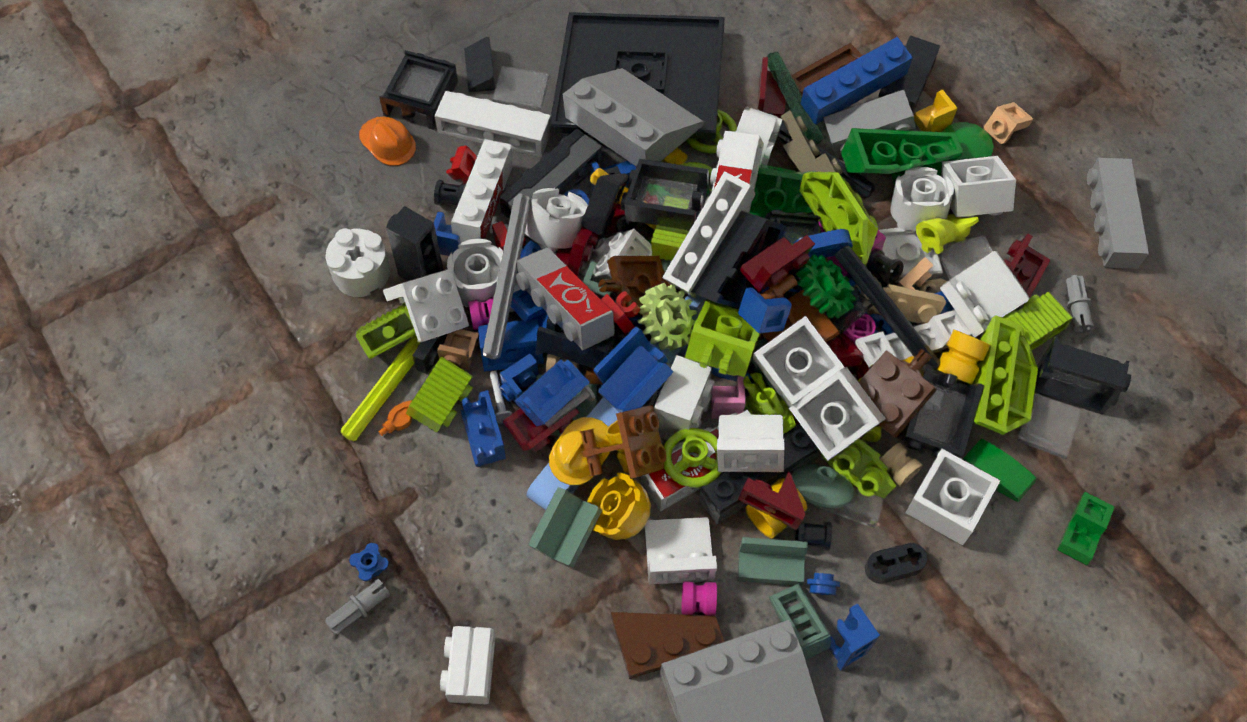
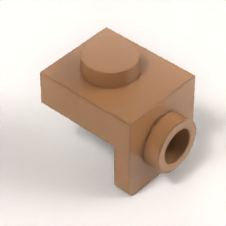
(459, 348)

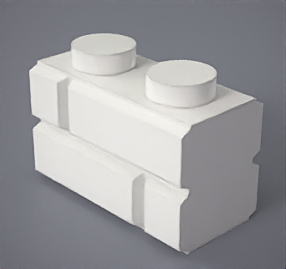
(469, 666)

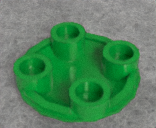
(973, 140)

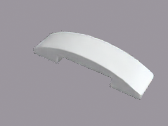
(934, 333)

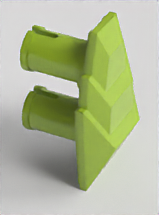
(766, 401)
(863, 469)

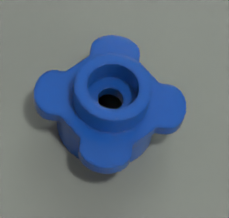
(378, 564)

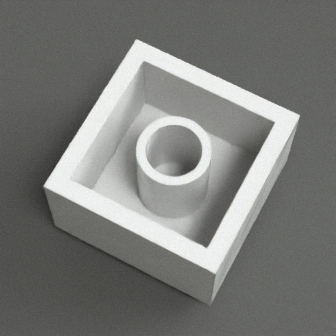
(980, 186)
(797, 361)
(683, 397)
(837, 413)
(952, 497)

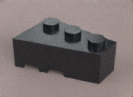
(722, 277)

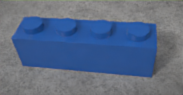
(856, 80)

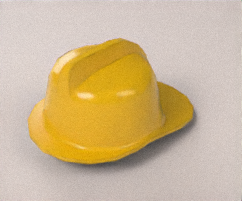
(566, 455)

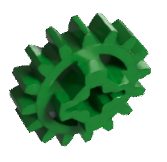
(826, 286)

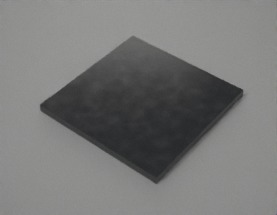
(664, 51)

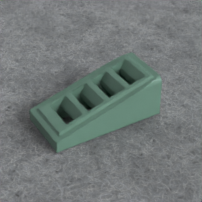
(813, 639)

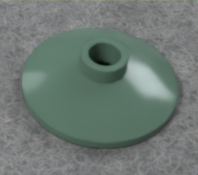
(823, 486)

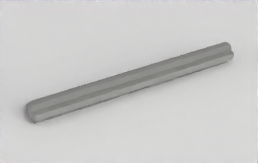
(506, 277)

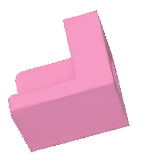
(728, 399)

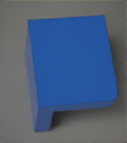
(446, 240)
(762, 313)

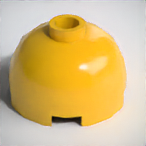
(623, 507)

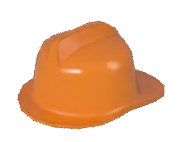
(388, 140)

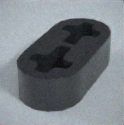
(897, 569)

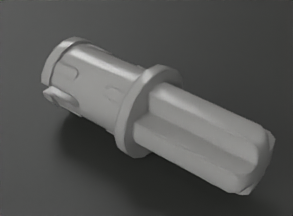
(1079, 303)
(357, 607)

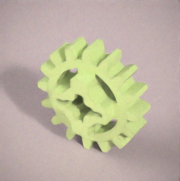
(667, 316)

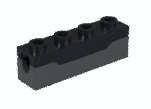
(559, 169)
(722, 495)

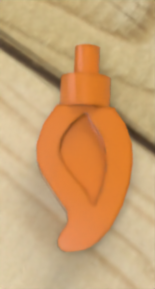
(397, 419)

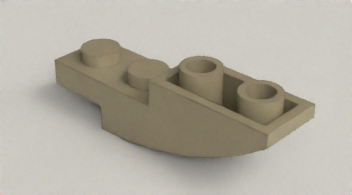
(804, 152)

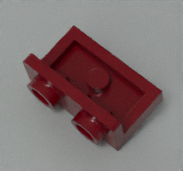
(580, 251)
(776, 261)
(1026, 264)
(530, 435)

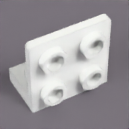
(621, 244)
(983, 292)
(432, 304)
(750, 443)
(679, 551)

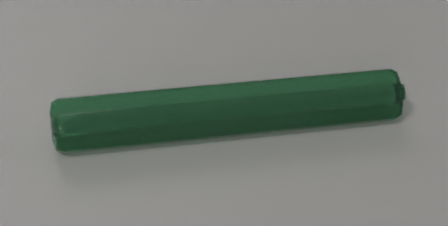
(792, 95)

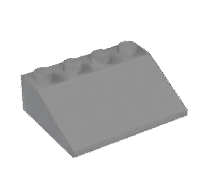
(629, 116)
(744, 680)

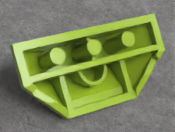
(840, 208)
(1007, 378)

